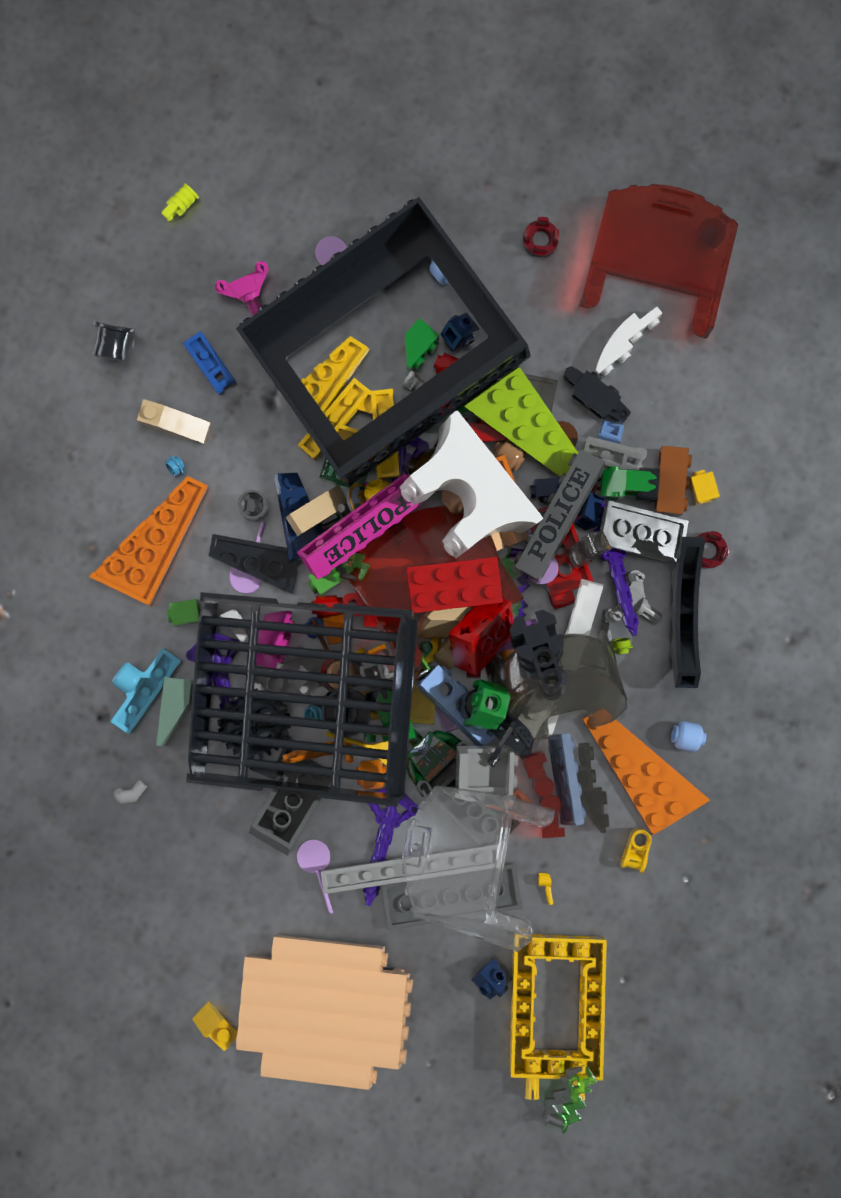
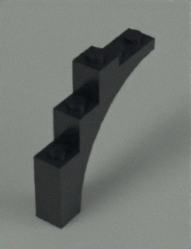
(684, 612)

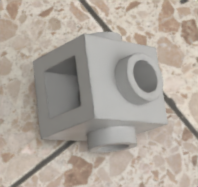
(365, 668)

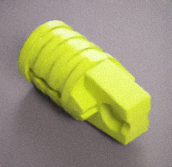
(179, 202)

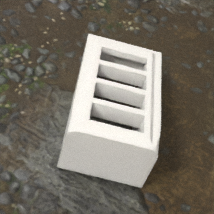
(241, 633)

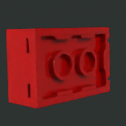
(481, 636)

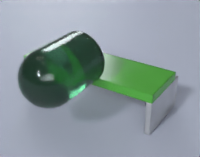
(425, 648)

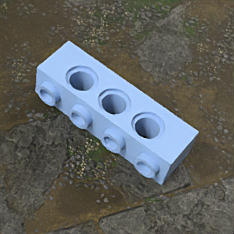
(430, 687)

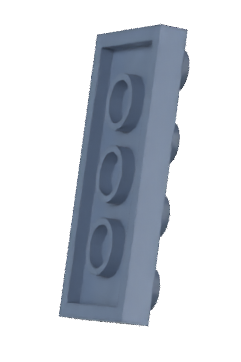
(565, 779)

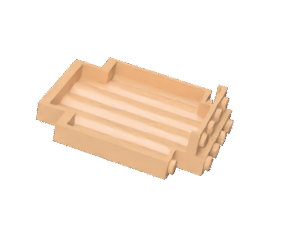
(324, 1011)

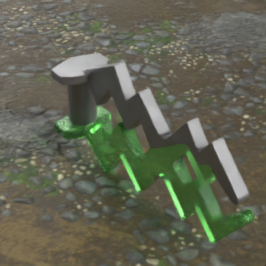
(571, 1115)

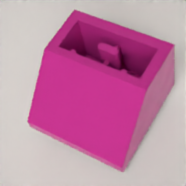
(274, 638)

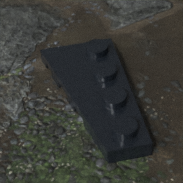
(256, 559)

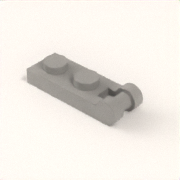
(615, 454)

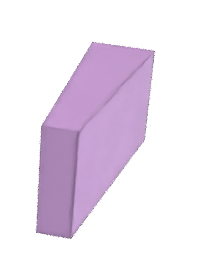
(446, 723)

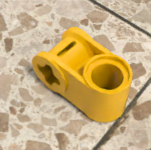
(636, 851)

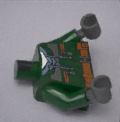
(430, 756)

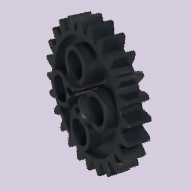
(259, 706)

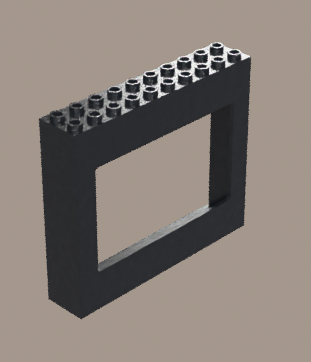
(346, 284)

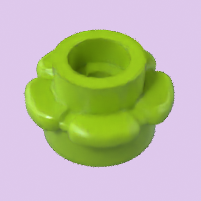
(622, 645)

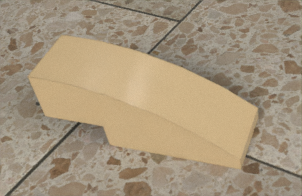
(316, 510)

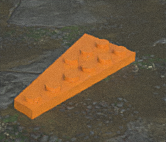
(148, 551)
(650, 782)

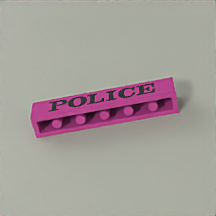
(356, 529)

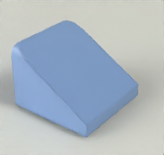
(611, 431)

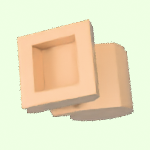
(504, 539)

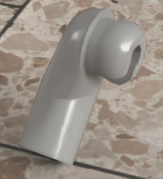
(130, 796)

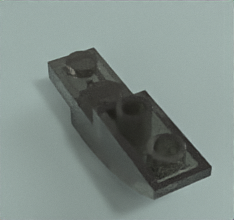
(592, 797)

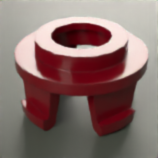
(541, 225)
(721, 549)

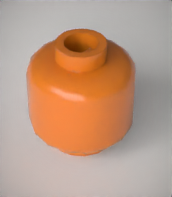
(371, 766)

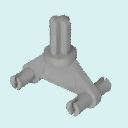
(639, 603)

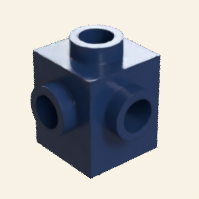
(460, 331)
(492, 980)

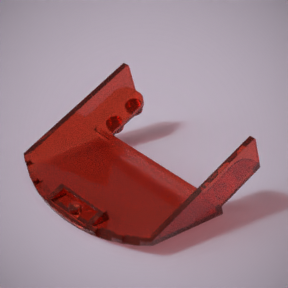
(664, 241)
(412, 544)

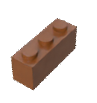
(673, 480)

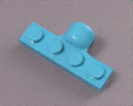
(141, 688)

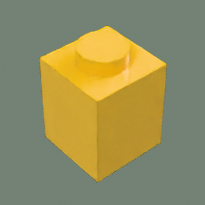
(703, 487)

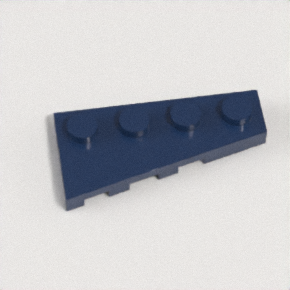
(292, 497)

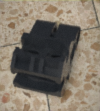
(537, 645)

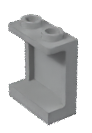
(476, 774)

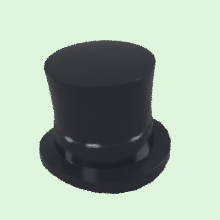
(111, 341)

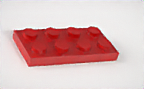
(454, 585)

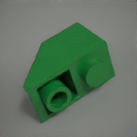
(418, 342)

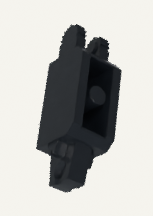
(595, 395)

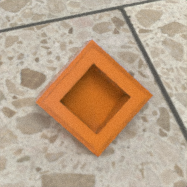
(334, 621)

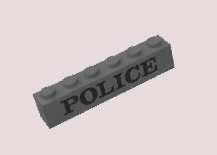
(560, 515)

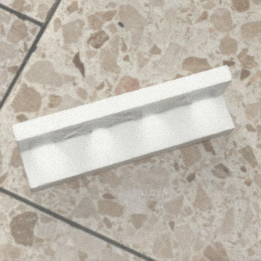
(584, 607)

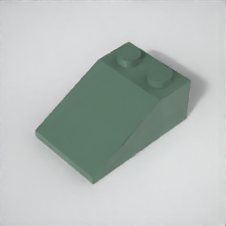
(174, 709)

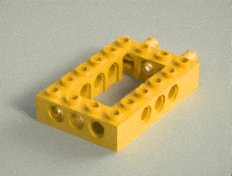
(551, 1064)

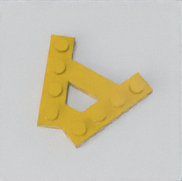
(352, 399)

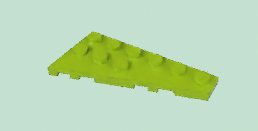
(522, 417)

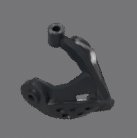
(523, 746)

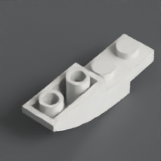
(619, 344)

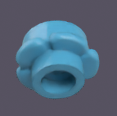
(174, 465)

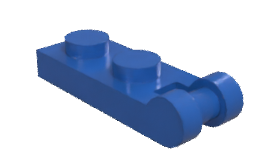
(209, 361)

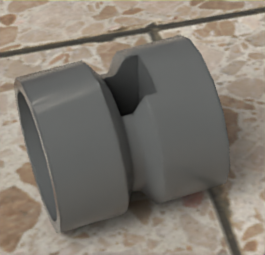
(253, 506)

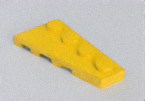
(333, 374)

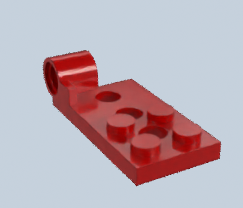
(561, 588)

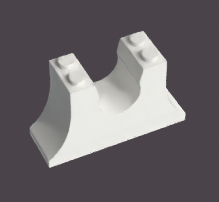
(486, 490)

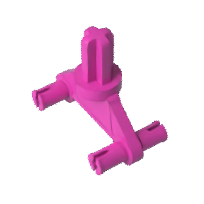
(246, 287)

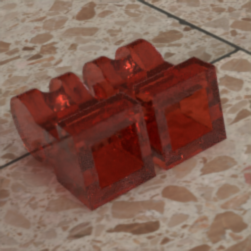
(534, 769)
(552, 830)

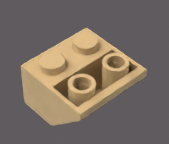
(439, 623)

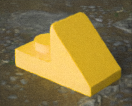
(216, 1026)

